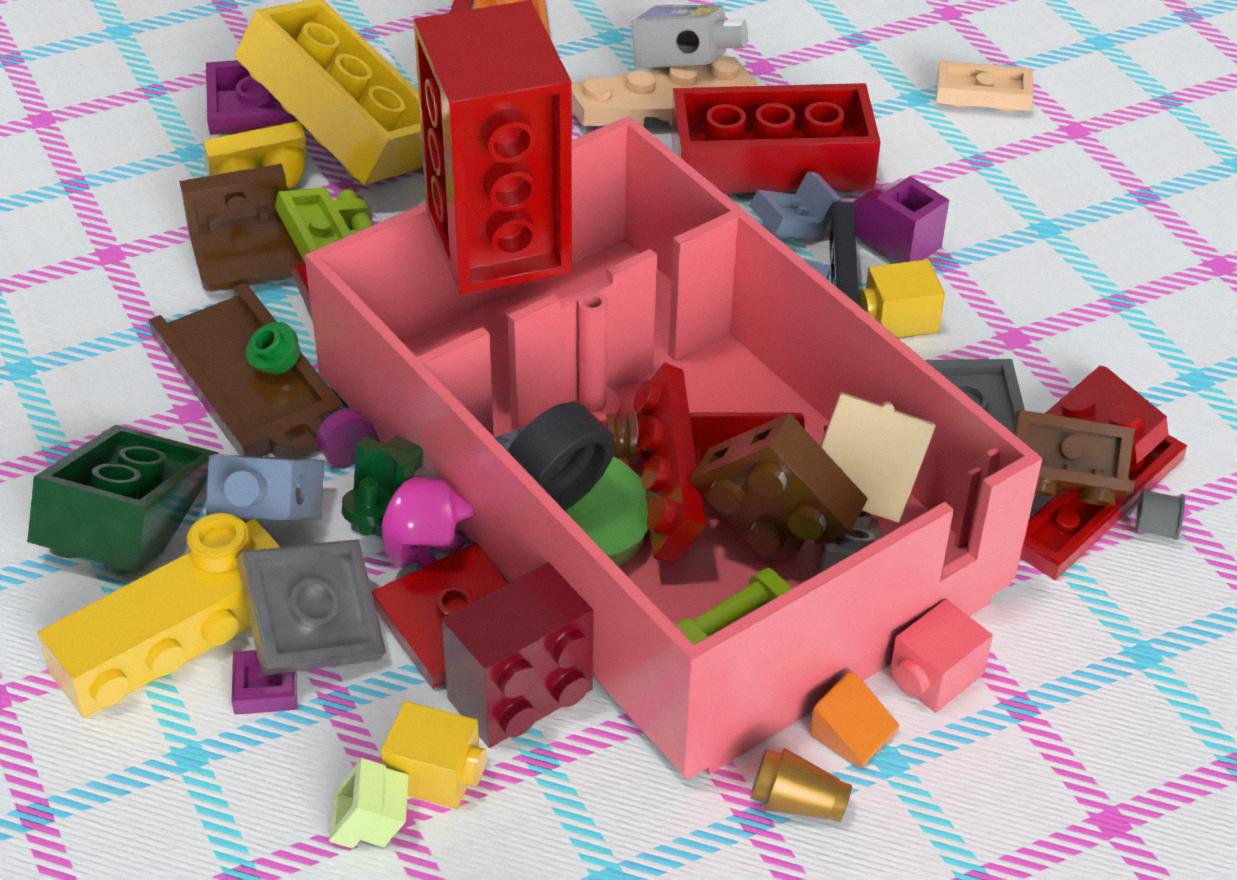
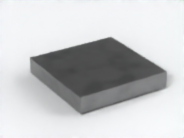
(310, 606)

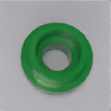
(273, 348)

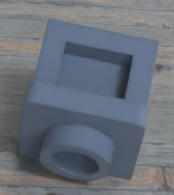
(800, 214)

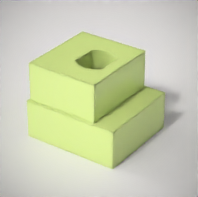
(368, 805)

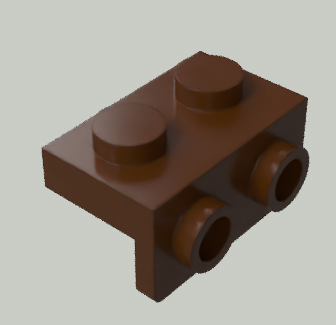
(1078, 456)

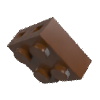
(779, 488)

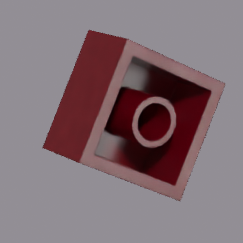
(519, 654)

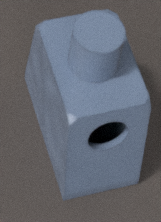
(264, 487)

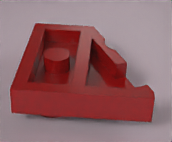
(1110, 400)

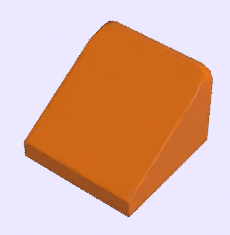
(852, 721)

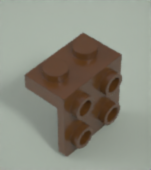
(237, 227)

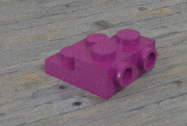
(238, 101)

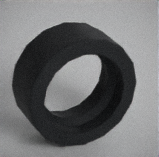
(565, 451)

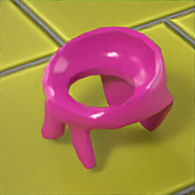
(423, 517)

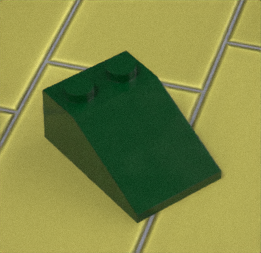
(117, 498)

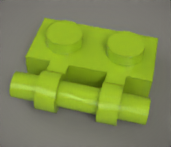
(318, 220)

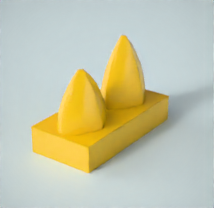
(258, 149)

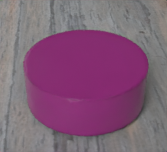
(341, 433)

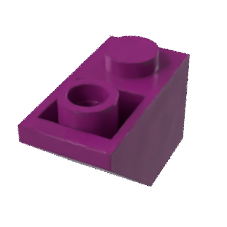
(902, 219)

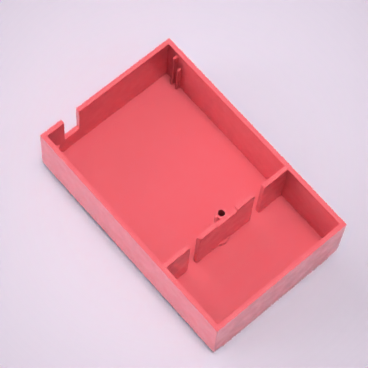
(699, 284)

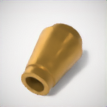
(799, 787)

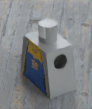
(684, 35)

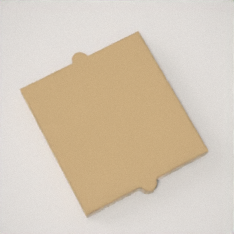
(877, 451)

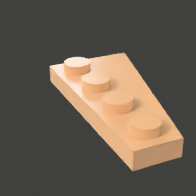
(649, 92)

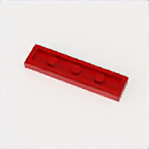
(1068, 527)

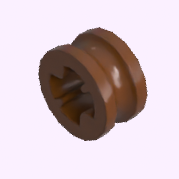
(625, 436)

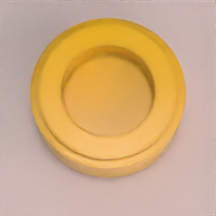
(217, 542)

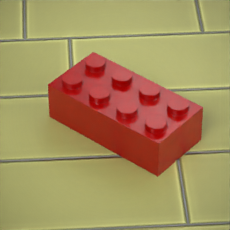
(776, 134)

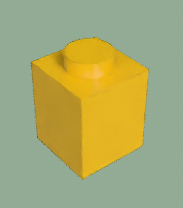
(904, 297)
(436, 752)

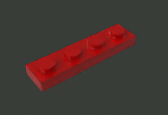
(668, 464)

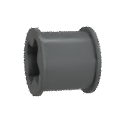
(1160, 513)

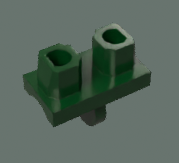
(377, 476)

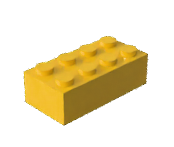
(336, 87)

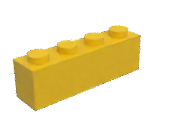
(146, 629)

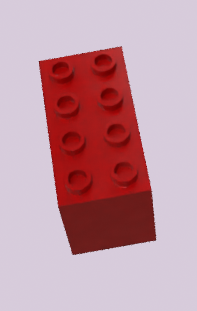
(496, 144)

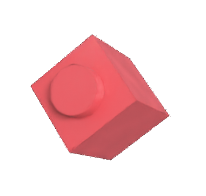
(940, 655)

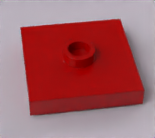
(420, 600)

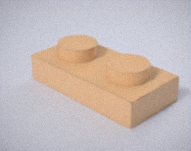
(984, 86)

